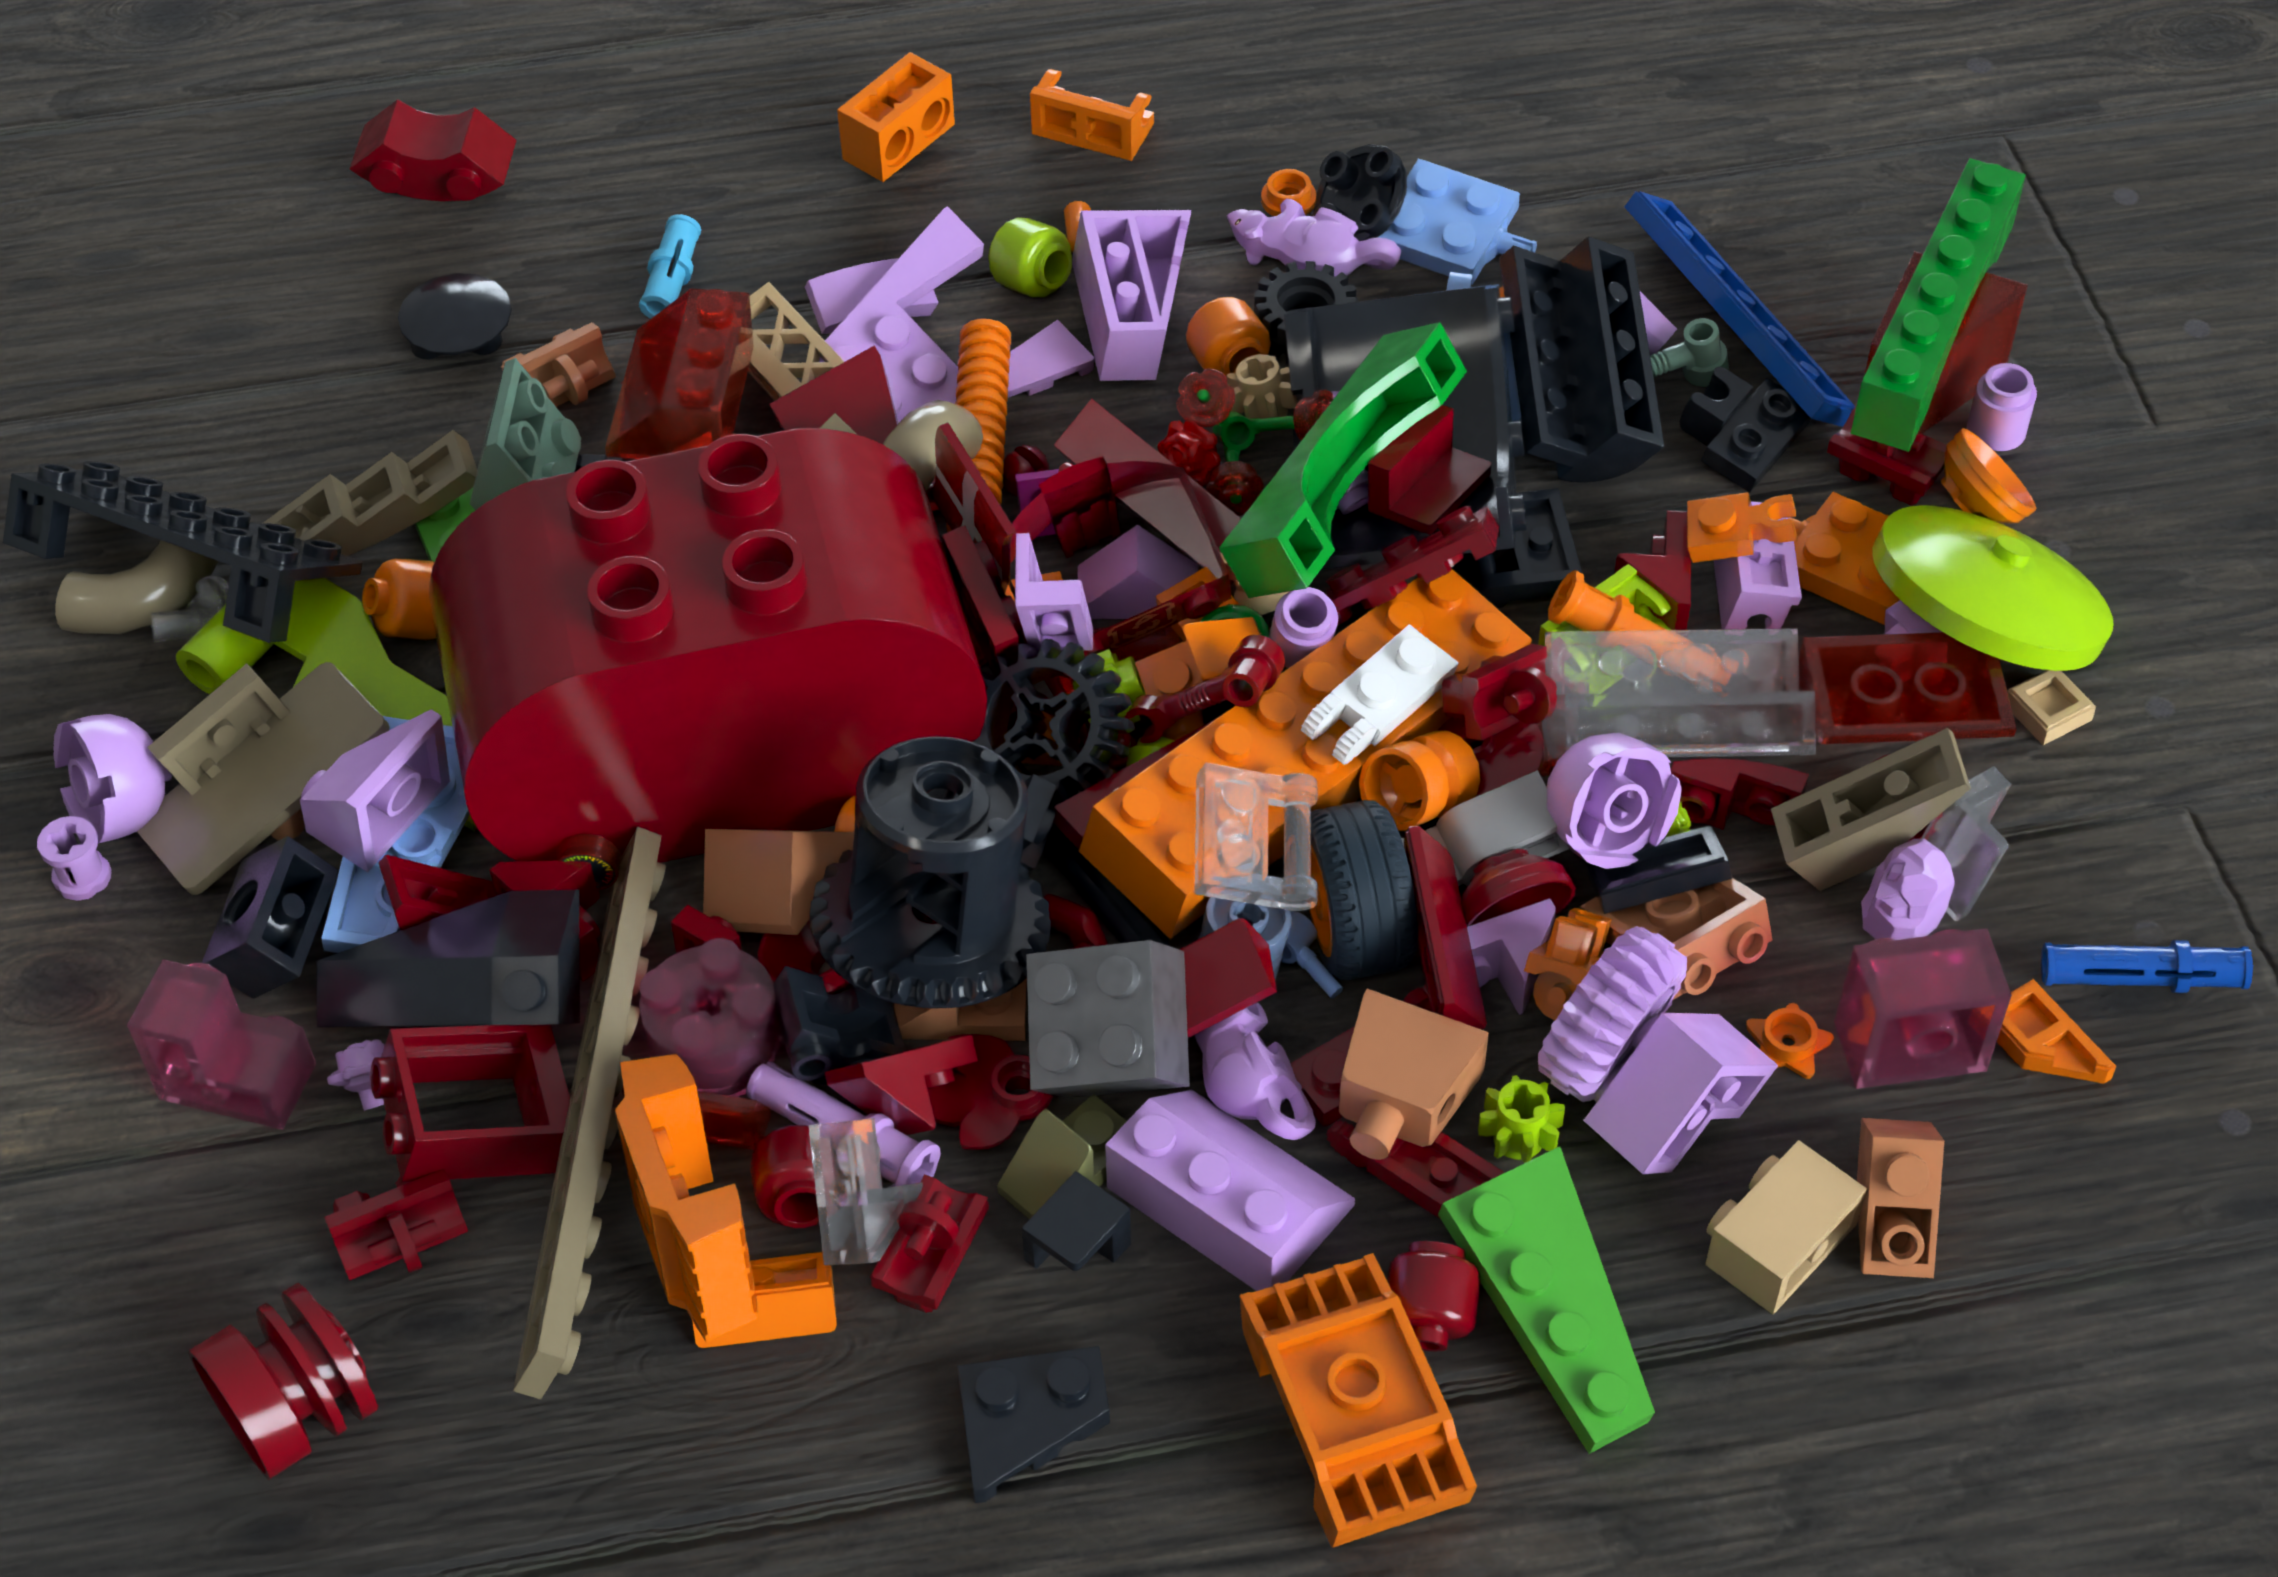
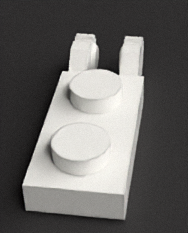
(1381, 693)

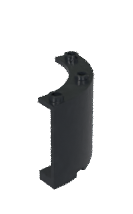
(1334, 340)

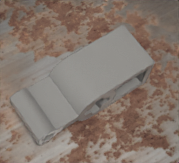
(1498, 823)

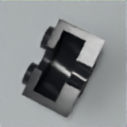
(831, 1029)

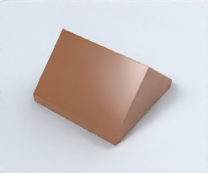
(767, 876)

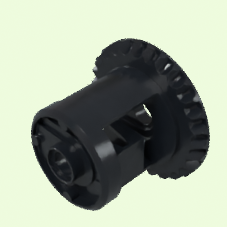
(935, 858)

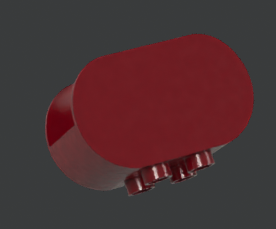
(697, 641)

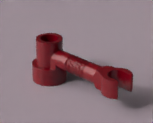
(1250, 671)

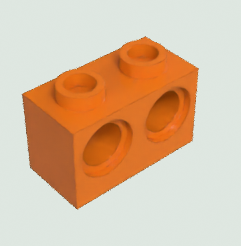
(896, 116)

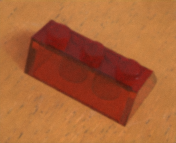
(684, 376)
(1903, 688)

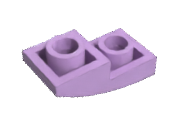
(840, 291)

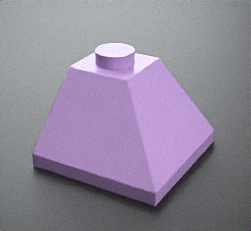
(377, 790)

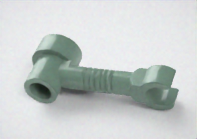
(1697, 355)

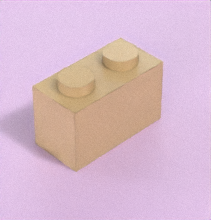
(1783, 1225)

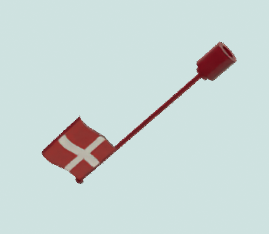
(968, 501)

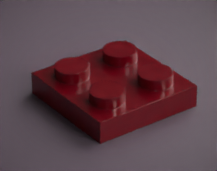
(990, 618)

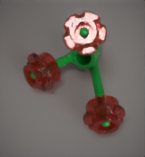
(1209, 403)

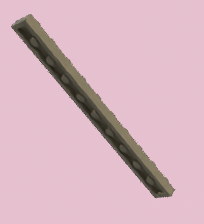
(591, 1121)

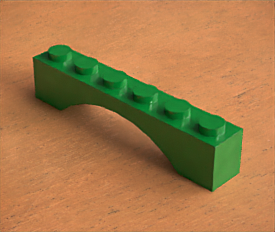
(1925, 324)
(1288, 527)

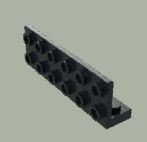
(261, 556)

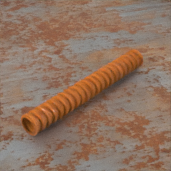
(984, 392)

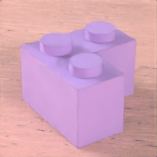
(1674, 1084)

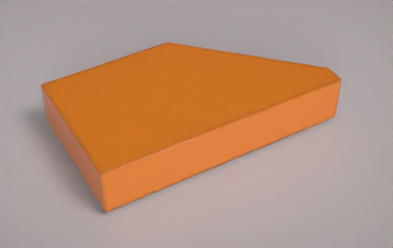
(2048, 1040)

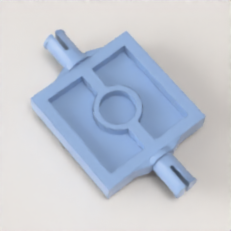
(1454, 221)

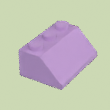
(1223, 1188)

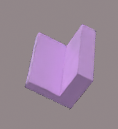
(1049, 607)

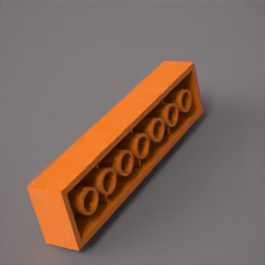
(1148, 826)

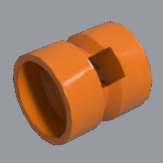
(1421, 777)

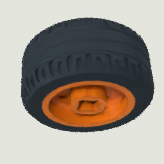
(1364, 891)

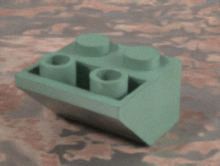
(523, 437)

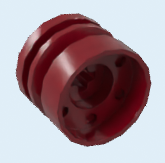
(284, 1380)

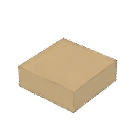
(2050, 705)

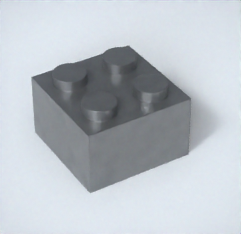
(1107, 1019)

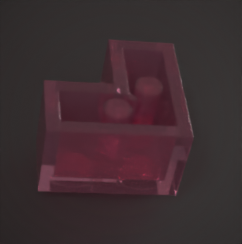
(214, 1055)

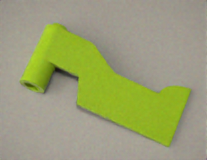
(322, 628)

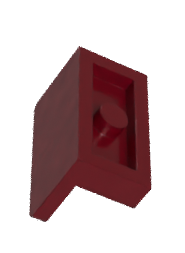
(1422, 475)

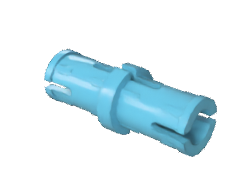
(677, 243)

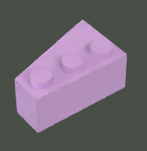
(1127, 286)

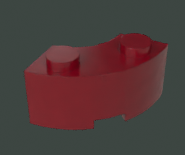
(433, 154)

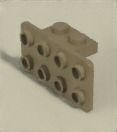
(246, 765)

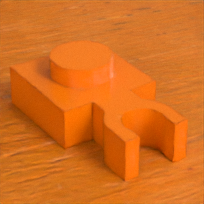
(1729, 525)

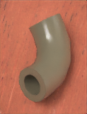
(916, 434)
(126, 598)

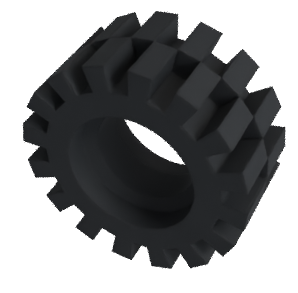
(1297, 291)

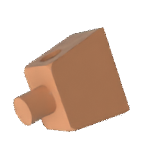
(1406, 1073)

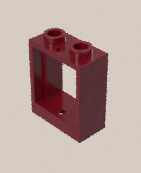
(464, 1054)

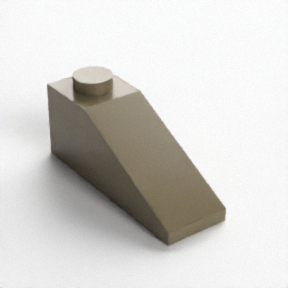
(1869, 811)

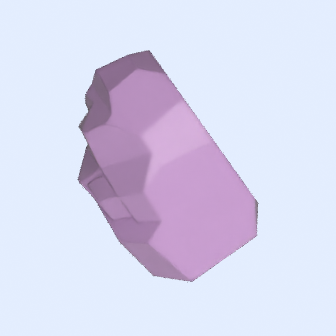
(1908, 892)

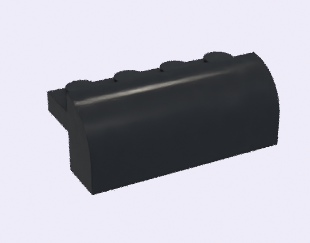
(1582, 360)

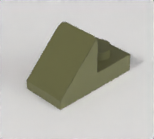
(1057, 1150)

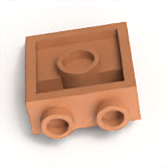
(1706, 925)

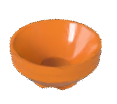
(1983, 481)

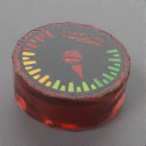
(591, 848)

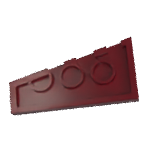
(1408, 557)

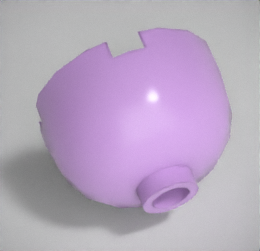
(110, 774)
(1612, 798)

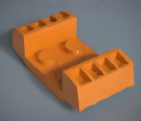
(695, 1238)
(1358, 1399)

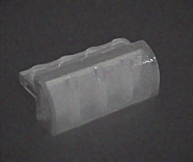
(1681, 691)

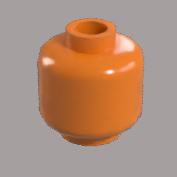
(1226, 334)
(400, 599)

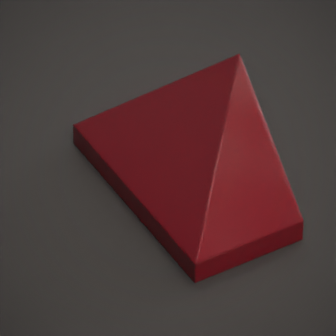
(426, 892)

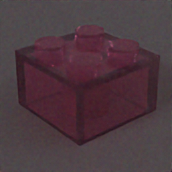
(1921, 1007)

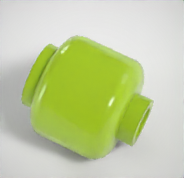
(1030, 257)

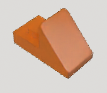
(1196, 659)

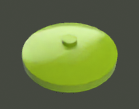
(1992, 588)

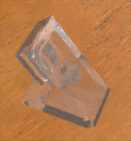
(853, 1205)

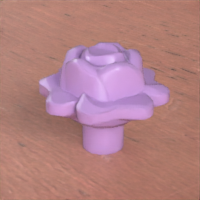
(355, 1070)

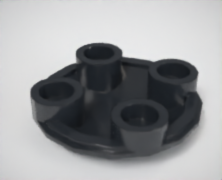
(1363, 186)
(455, 316)

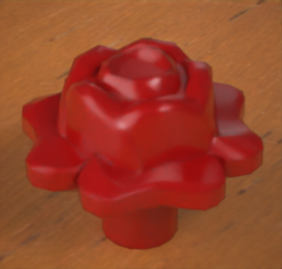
(1192, 449)

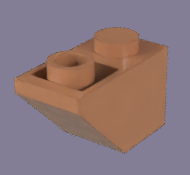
(1900, 1212)

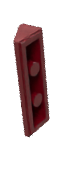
(1443, 931)
(1226, 974)

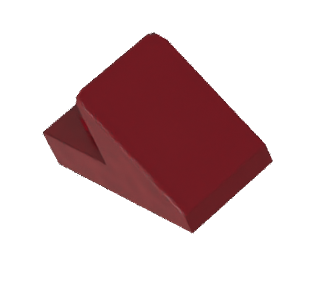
(1667, 568)
(557, 876)
(900, 1081)

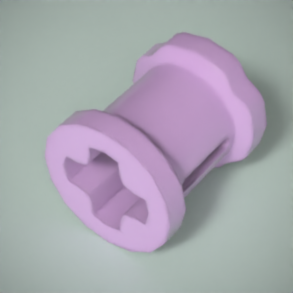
(60, 850)

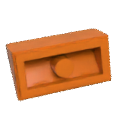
(792, 1300)

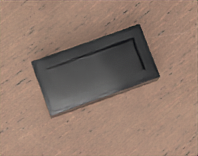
(1670, 868)

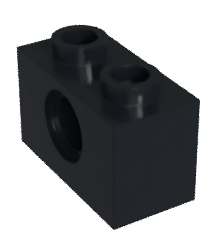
(271, 917)

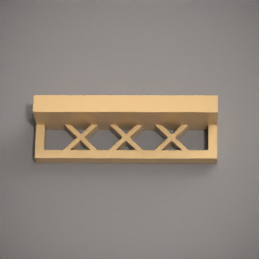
(766, 363)

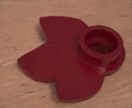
(981, 1096)

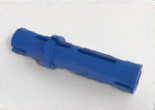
(2170, 966)

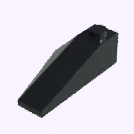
(475, 966)

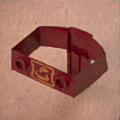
(1085, 511)

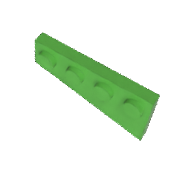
(1553, 1294)

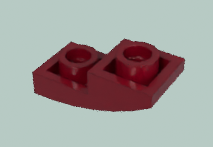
(1723, 786)

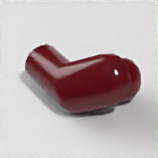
(1076, 922)

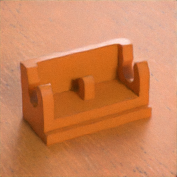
(1089, 120)

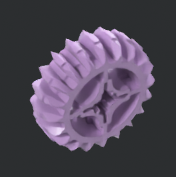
(1607, 1010)

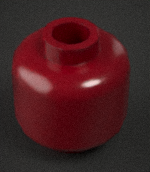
(785, 1177)
(1436, 1292)

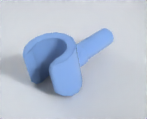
(1296, 949)

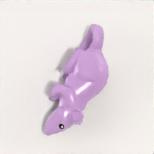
(1302, 238)
(1250, 1078)

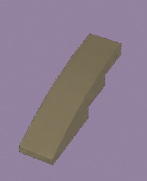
(382, 497)

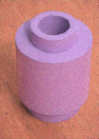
(2003, 406)
(1303, 623)

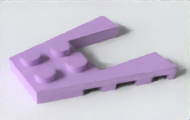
(912, 360)

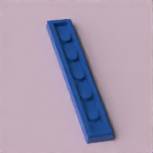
(1741, 309)

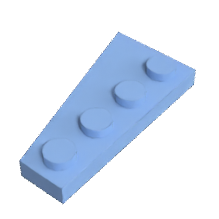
(360, 900)

